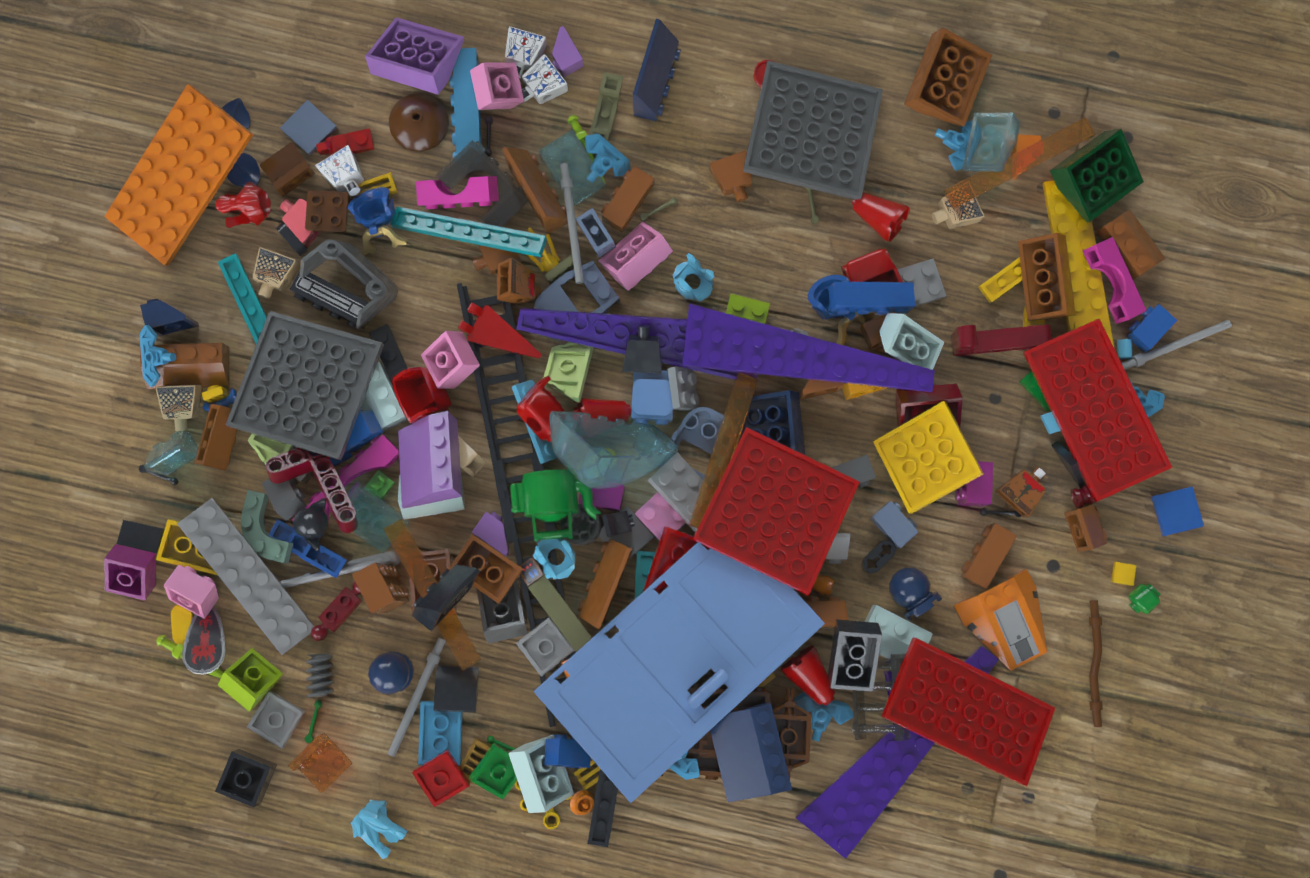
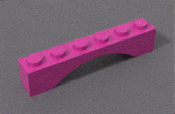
(378, 456)

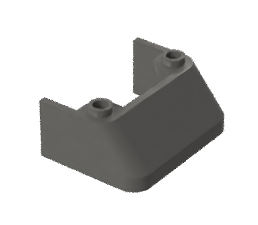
(378, 285)

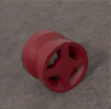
(1081, 496)

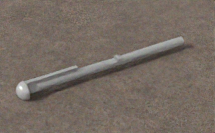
(353, 566)

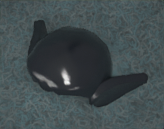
(312, 523)

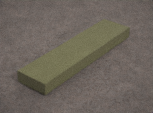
(560, 613)

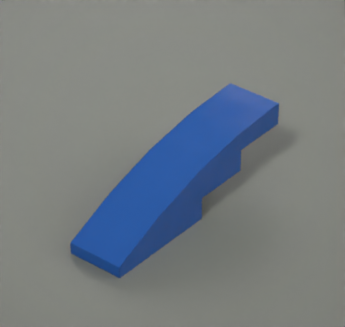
(323, 559)

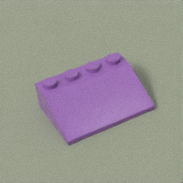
(415, 55)
(430, 460)

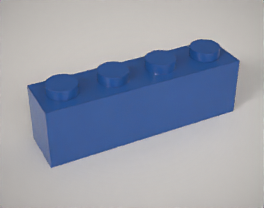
(871, 297)

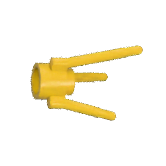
(548, 261)

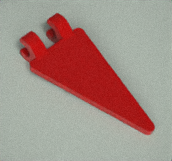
(496, 332)

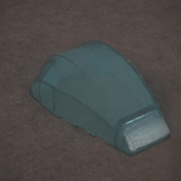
(608, 452)

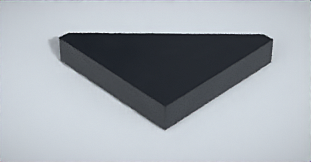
(1070, 463)

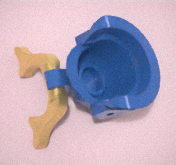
(375, 212)
(819, 298)

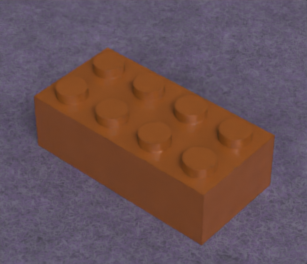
(381, 587)

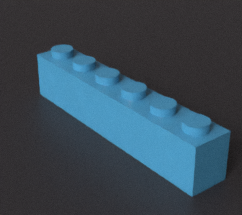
(467, 116)

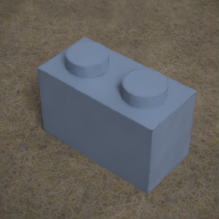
(595, 232)
(894, 524)

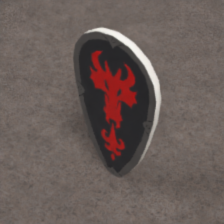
(204, 644)

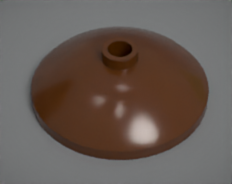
(421, 133)

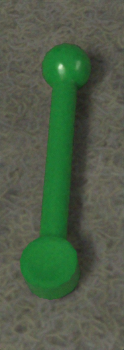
(309, 738)
(490, 739)

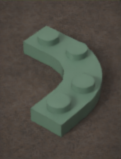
(254, 530)

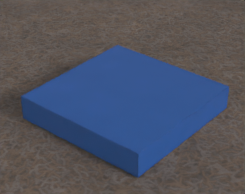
(1177, 511)

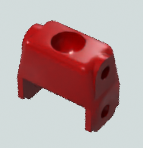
(872, 268)
(419, 394)
(536, 409)

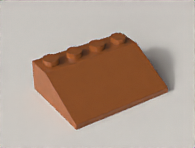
(948, 78)
(534, 184)
(605, 583)

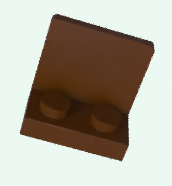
(287, 169)
(327, 211)

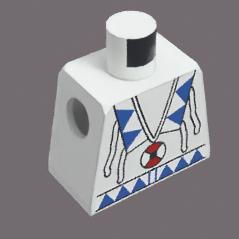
(524, 48)
(543, 82)
(342, 171)

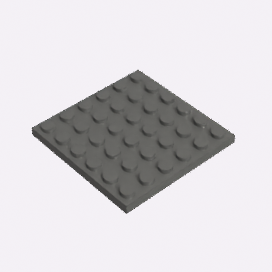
(813, 130)
(305, 385)

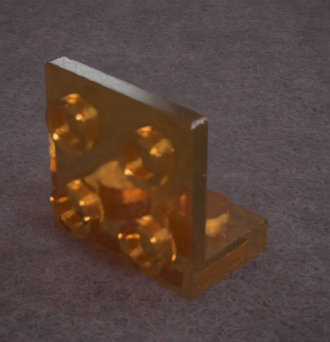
(321, 762)

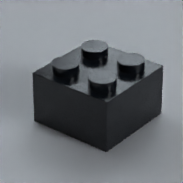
(246, 778)

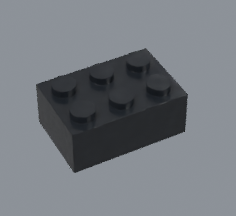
(854, 655)

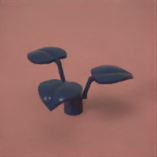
(246, 167)

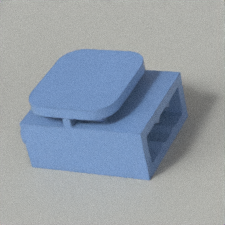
(651, 398)

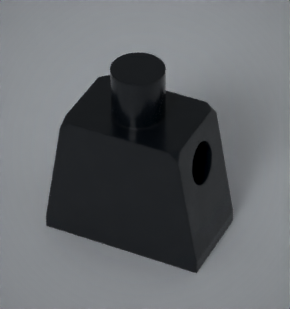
(643, 353)

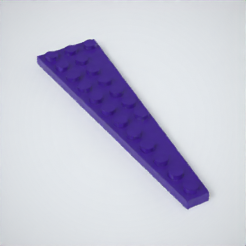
(613, 332)
(748, 346)
(866, 788)

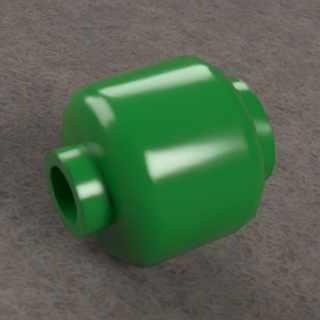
(1144, 598)

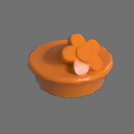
(582, 802)

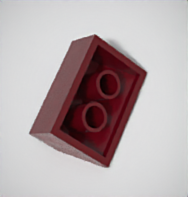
(913, 403)

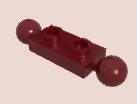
(337, 612)

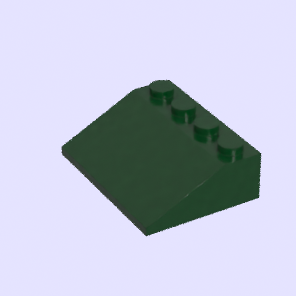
(1098, 174)

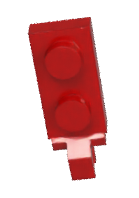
(357, 141)

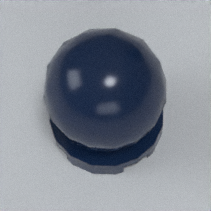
(911, 590)
(391, 672)

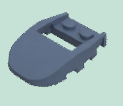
(556, 299)
(700, 429)

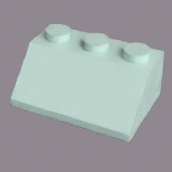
(909, 341)
(383, 400)
(435, 508)
(895, 631)
(540, 784)

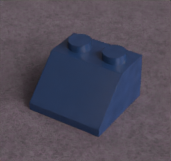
(165, 318)

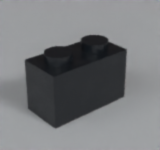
(140, 536)

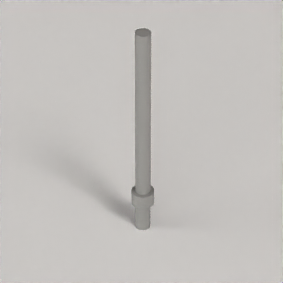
(566, 185)
(1140, 359)
(433, 658)

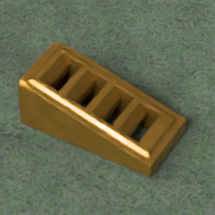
(479, 743)

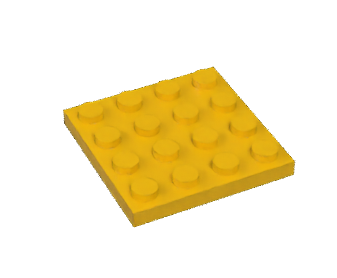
(928, 457)

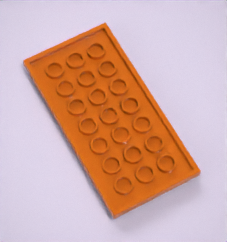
(178, 175)

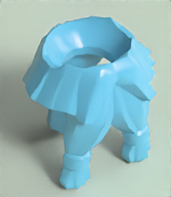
(693, 266)
(553, 571)
(373, 820)

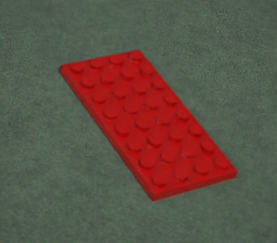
(1097, 410)
(968, 711)

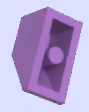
(565, 54)
(493, 532)

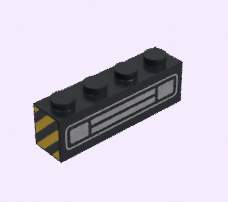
(328, 297)

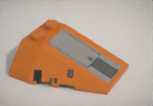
(1007, 620)

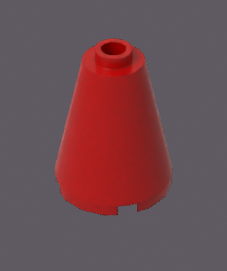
(881, 215)
(601, 407)
(810, 675)

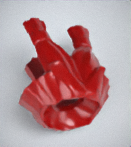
(250, 201)

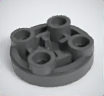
(584, 527)

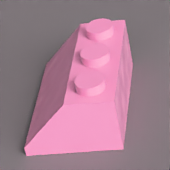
(636, 255)

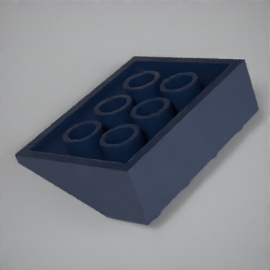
(656, 72)
(778, 418)
(750, 753)

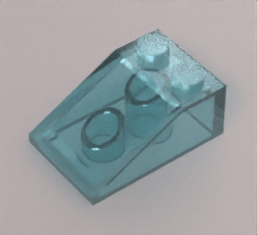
(991, 141)
(571, 151)
(172, 454)
(372, 516)

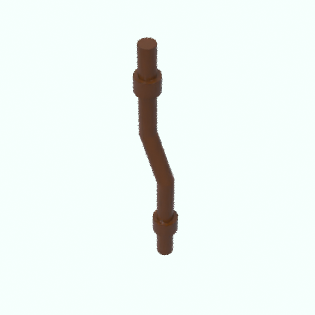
(1095, 703)

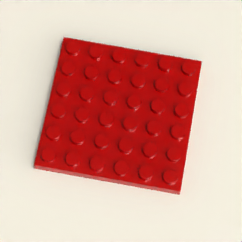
(776, 511)

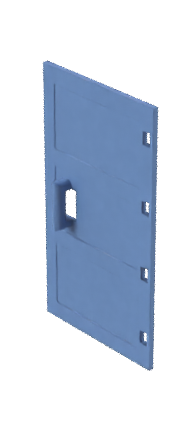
(631, 692)

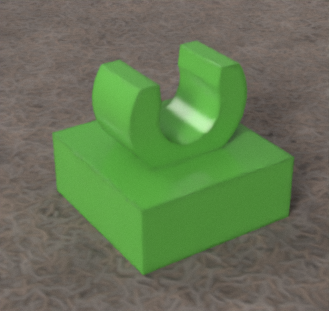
(380, 484)

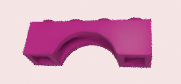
(479, 189)
(1125, 300)

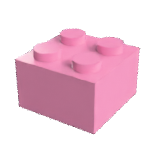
(496, 86)
(450, 360)
(659, 514)
(191, 591)

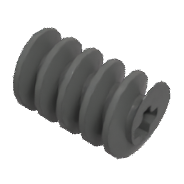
(319, 675)

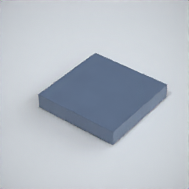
(308, 127)

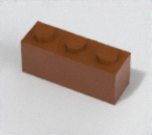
(627, 199)
(216, 439)
(988, 555)

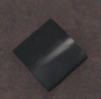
(456, 689)

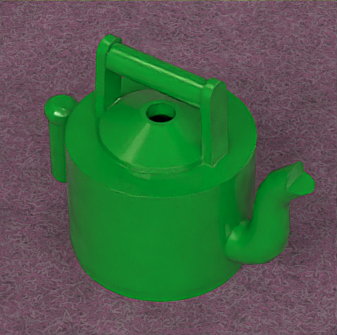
(551, 497)

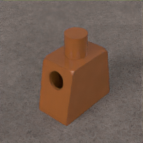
(730, 175)
(492, 257)

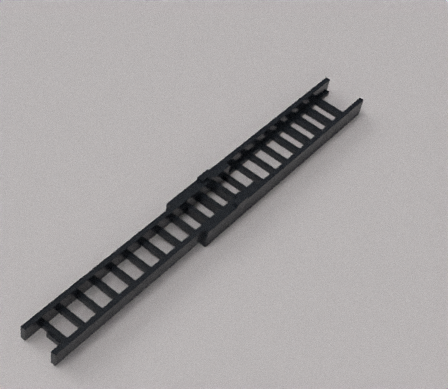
(498, 463)

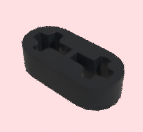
(290, 237)
(882, 560)

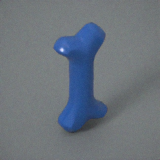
(224, 402)

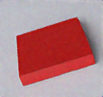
(441, 778)

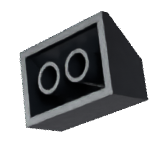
(444, 595)

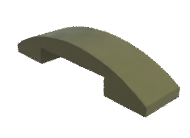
(607, 105)

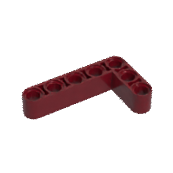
(969, 341)
(308, 462)

